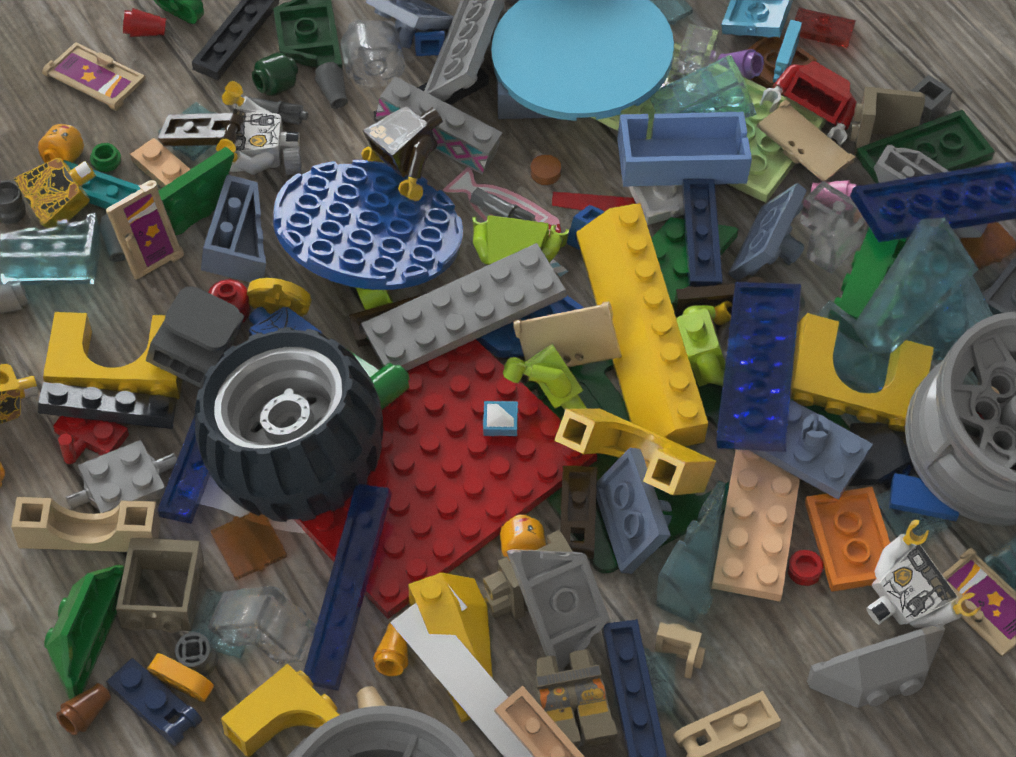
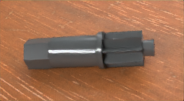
(289, 112)
(498, 206)

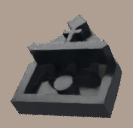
(886, 457)

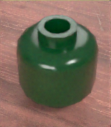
(274, 74)

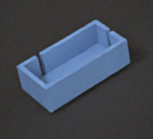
(684, 148)

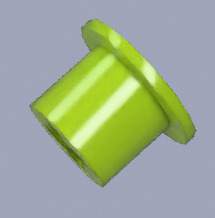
(374, 298)

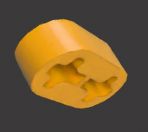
(180, 677)

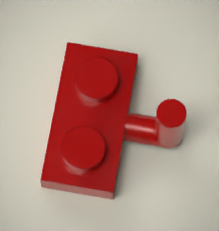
(95, 435)

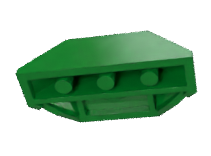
(83, 627)

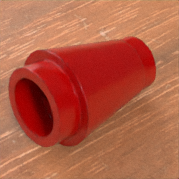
(141, 24)

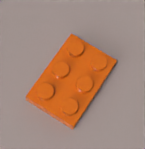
(848, 536)

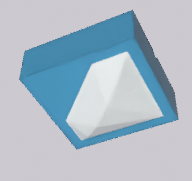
(500, 418)

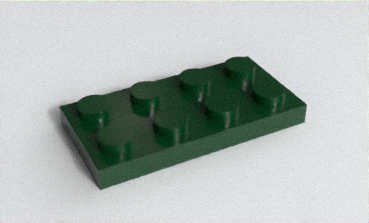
(947, 140)

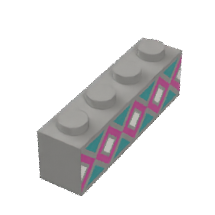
(458, 136)

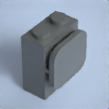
(194, 334)

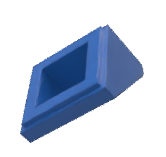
(428, 43)

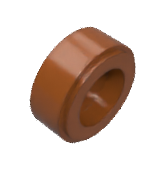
(545, 169)

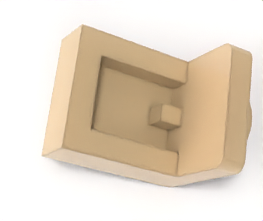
(683, 642)

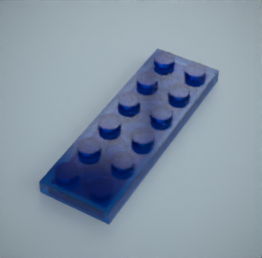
(960, 196)
(759, 367)

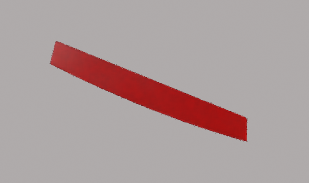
(581, 201)

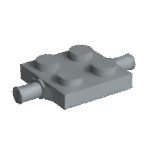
(121, 476)

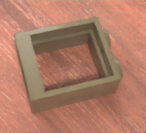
(149, 554)

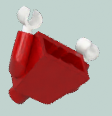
(819, 92)

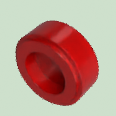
(805, 567)

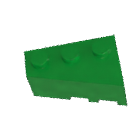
(868, 271)

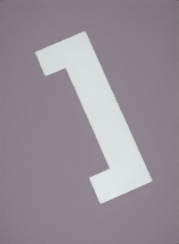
(461, 677)

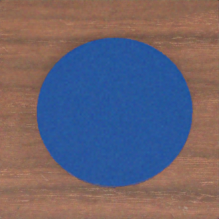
(361, 230)

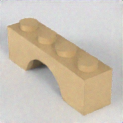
(47, 525)

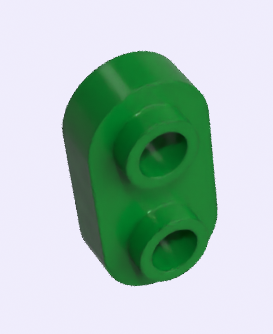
(187, 10)

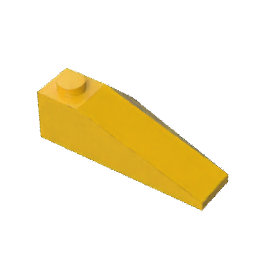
(444, 616)

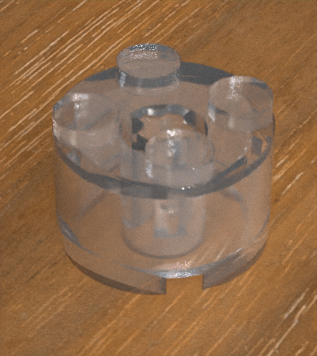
(372, 52)

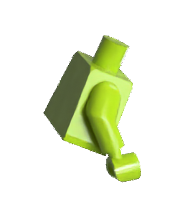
(505, 236)
(551, 374)

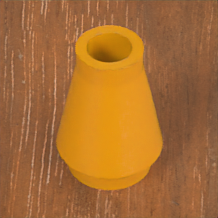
(391, 653)

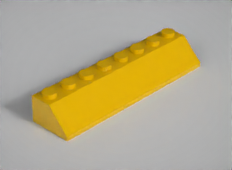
(654, 362)

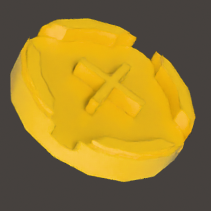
(278, 293)

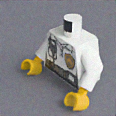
(261, 137)
(913, 586)

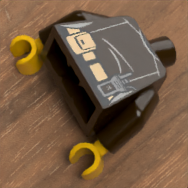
(404, 144)

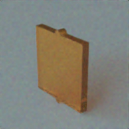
(990, 246)
(248, 544)

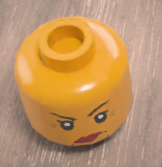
(61, 142)
(522, 534)

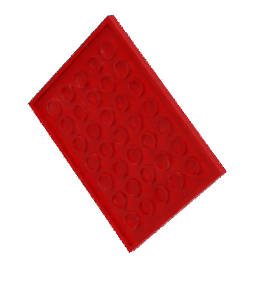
(446, 477)

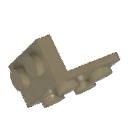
(885, 113)

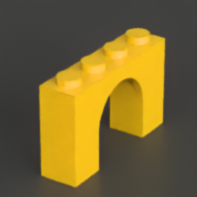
(69, 361)
(818, 383)
(667, 462)
(277, 704)

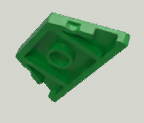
(196, 191)
(671, 252)

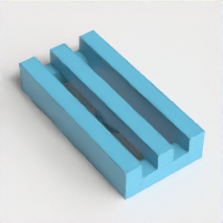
(787, 48)

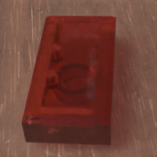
(825, 27)

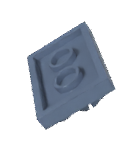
(412, 16)
(771, 235)
(819, 451)
(632, 511)

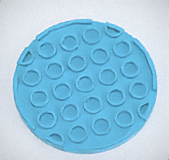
(582, 55)

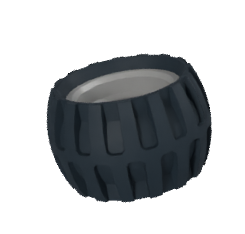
(289, 424)

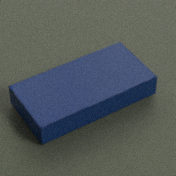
(913, 496)

